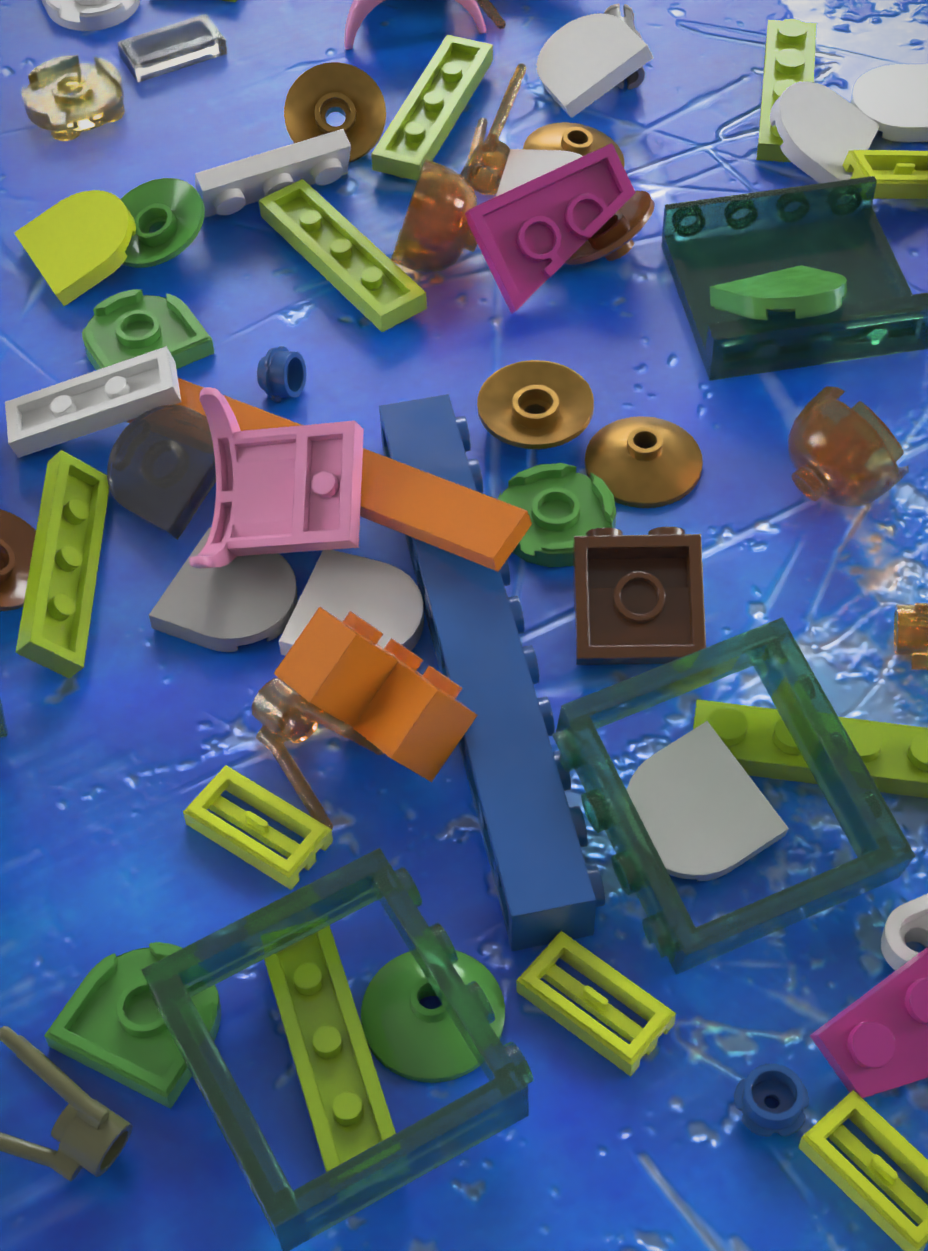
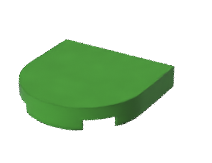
(796, 289)
(140, 323)
(119, 1030)

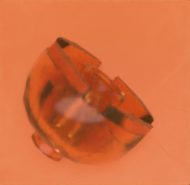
(436, 221)
(843, 452)

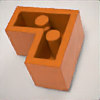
(377, 691)

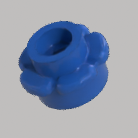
(281, 373)
(773, 1082)

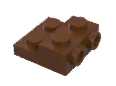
(638, 596)

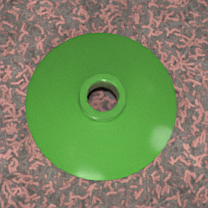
(166, 220)
(420, 1040)

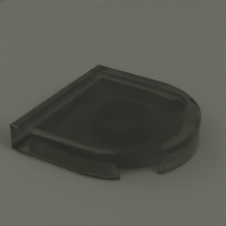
(163, 467)

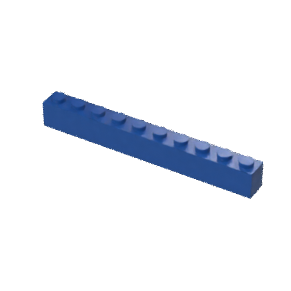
(506, 752)

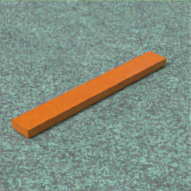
(412, 499)

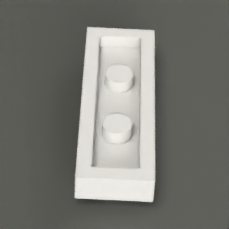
(253, 178)
(91, 402)

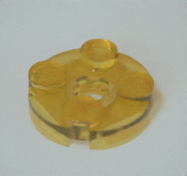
(95, 99)

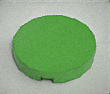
(559, 507)

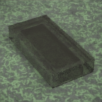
(172, 47)

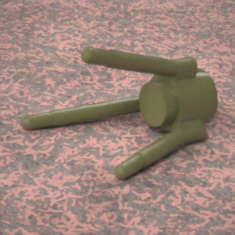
(86, 1129)

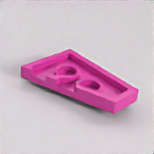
(546, 220)
(883, 1034)

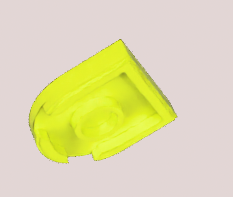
(79, 241)

